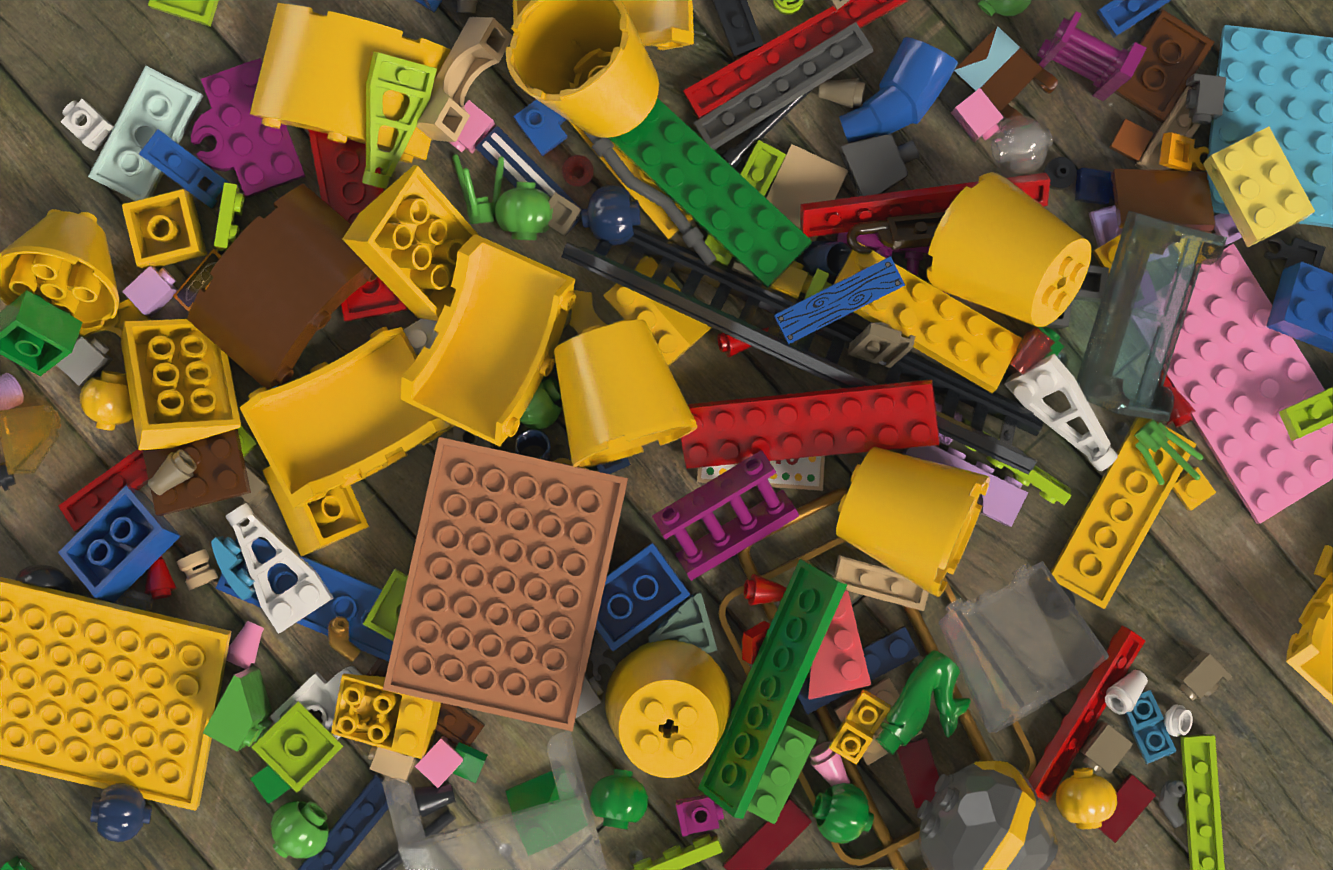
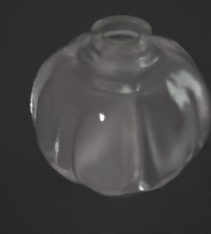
(1021, 144)

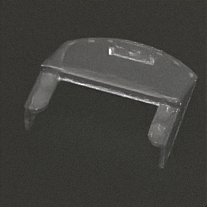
(536, 838)

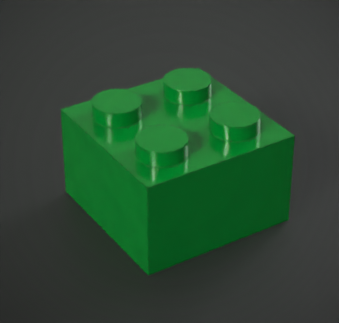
(36, 333)

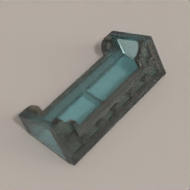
(1144, 315)

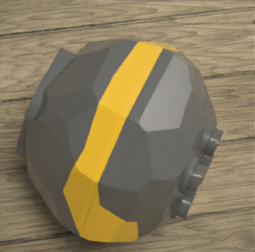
(986, 822)

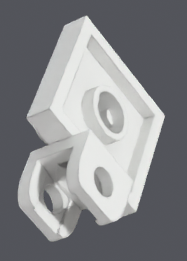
(317, 695)

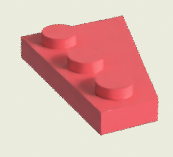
(840, 659)

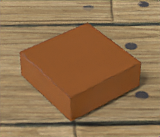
(1131, 140)

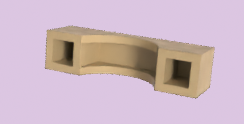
(476, 49)

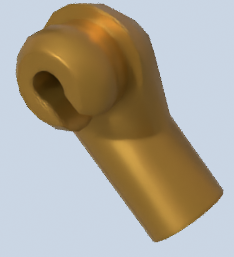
(339, 639)

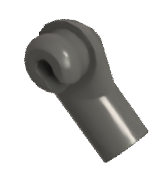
(1169, 799)

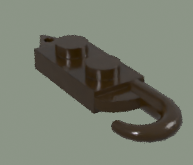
(897, 231)

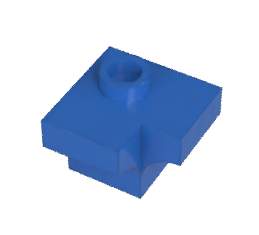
(541, 126)

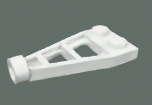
(1048, 377)
(298, 601)

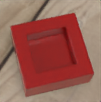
(753, 640)

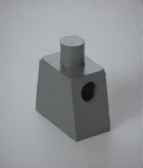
(877, 163)

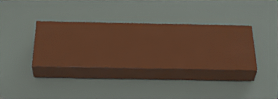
(452, 720)

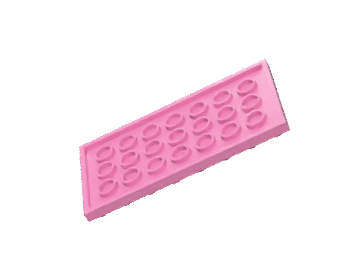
(1239, 381)

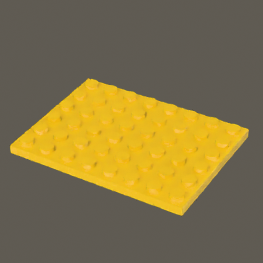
(107, 692)

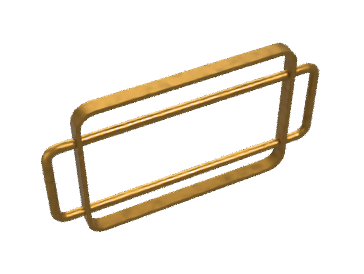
(889, 846)

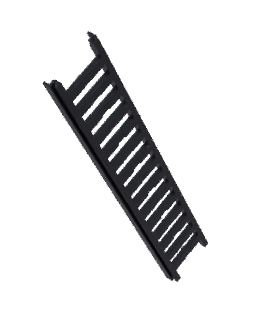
(839, 332)

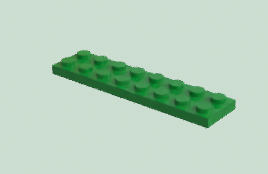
(713, 194)
(772, 687)

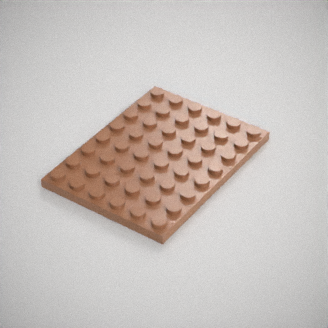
(505, 584)

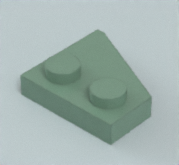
(688, 625)

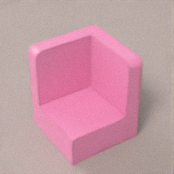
(439, 762)

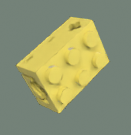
(1258, 186)

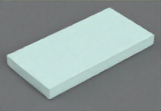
(153, 105)

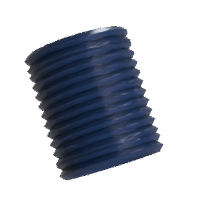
(816, 257)
(533, 437)

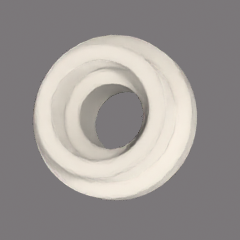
(1178, 720)

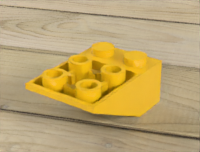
(384, 717)

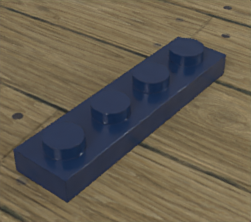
(880, 658)

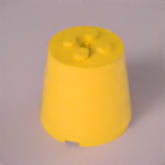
(584, 63)
(1008, 253)
(618, 393)
(911, 515)
(661, 684)

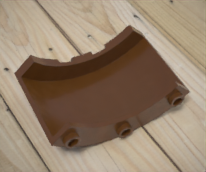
(279, 286)

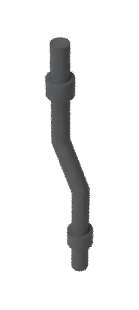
(691, 235)

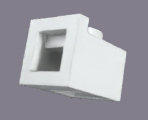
(94, 131)

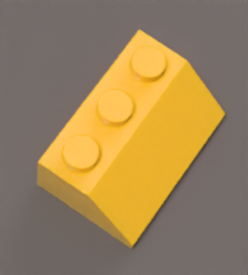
(670, 328)
(322, 520)

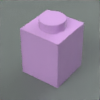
(151, 290)

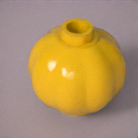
(107, 400)
(1086, 799)

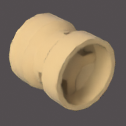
(199, 576)

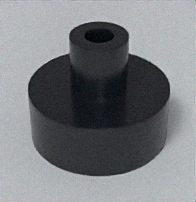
(1058, 180)

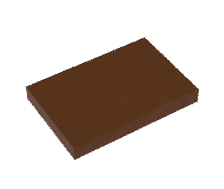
(1170, 59)
(1164, 194)

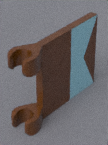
(1002, 71)

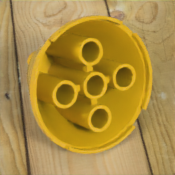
(64, 263)

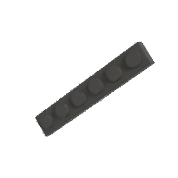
(784, 86)

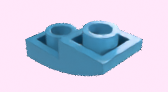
(228, 558)
(1149, 729)

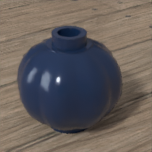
(612, 214)
(120, 812)

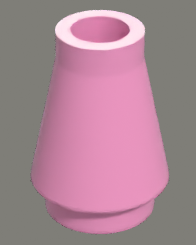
(245, 646)
(828, 764)

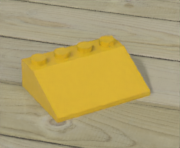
(412, 242)
(176, 383)

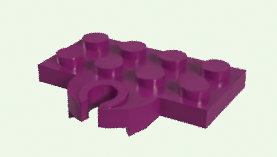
(258, 153)

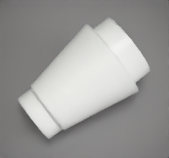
(1125, 693)

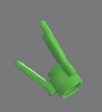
(479, 208)
(1153, 437)

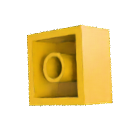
(164, 229)

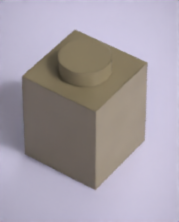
(1104, 748)

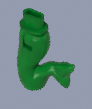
(910, 712)

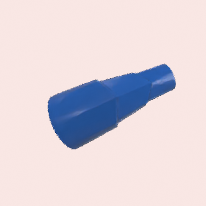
(905, 91)

